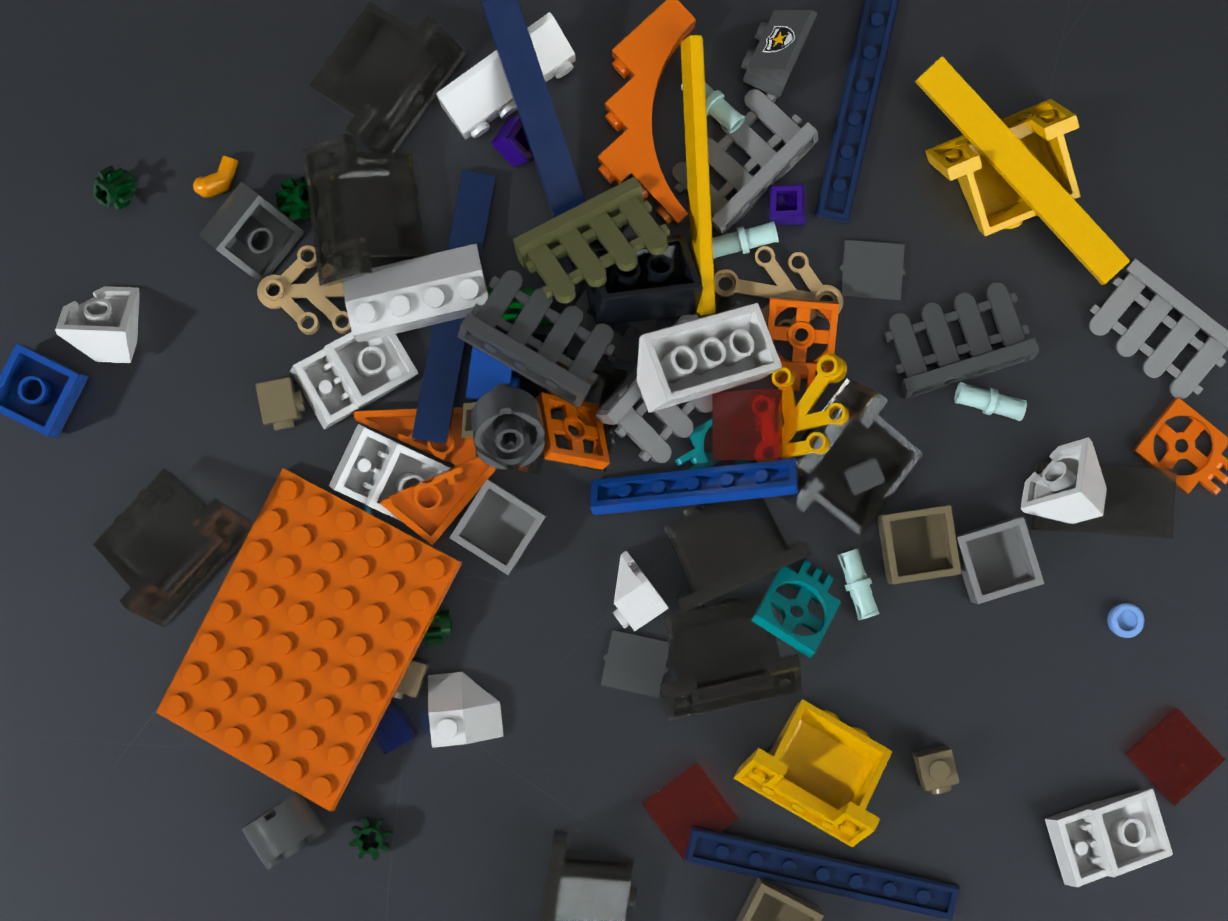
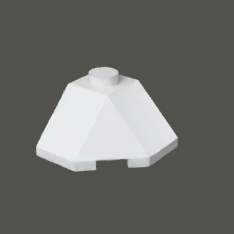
(103, 325)
(1069, 487)
(635, 596)
(461, 711)

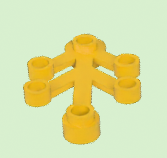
(797, 416)

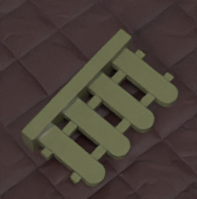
(584, 224)

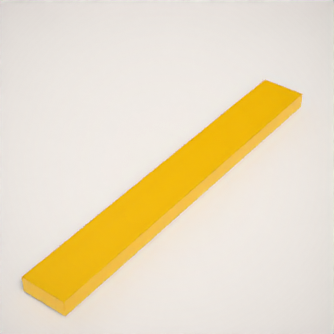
(698, 169)
(1022, 171)

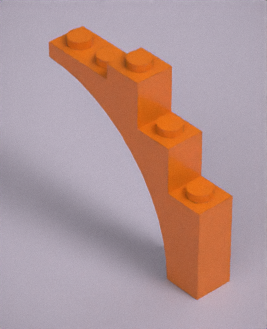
(643, 58)

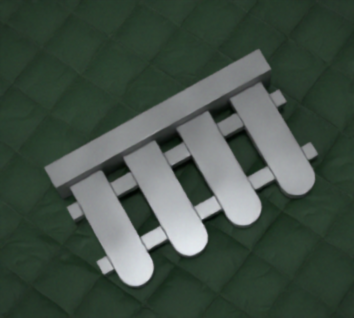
(773, 164)
(1150, 317)
(619, 411)

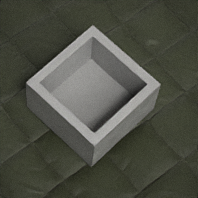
(498, 526)
(998, 560)

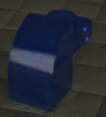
(394, 728)

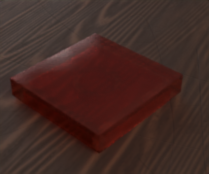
(747, 425)
(1175, 756)
(688, 802)

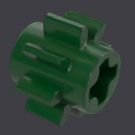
(114, 188)
(294, 199)
(439, 627)
(361, 838)

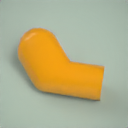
(217, 182)

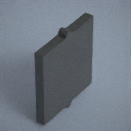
(872, 270)
(635, 663)

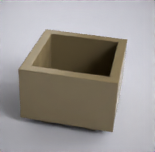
(919, 544)
(774, 903)

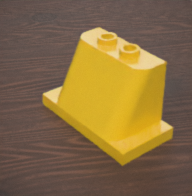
(988, 194)
(820, 772)

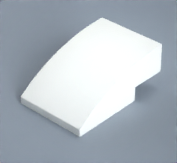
(352, 375)
(380, 467)
(1108, 837)

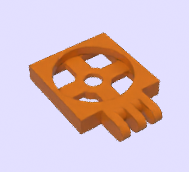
(785, 333)
(591, 431)
(1207, 467)

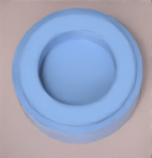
(1125, 620)

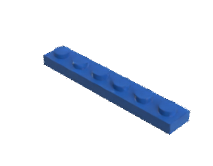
(694, 486)

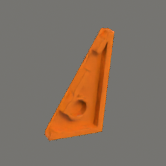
(400, 426)
(439, 499)

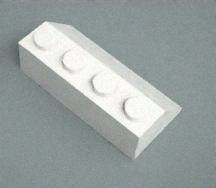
(483, 90)
(415, 293)
(705, 357)

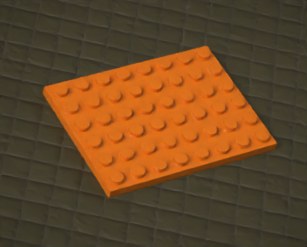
(308, 639)

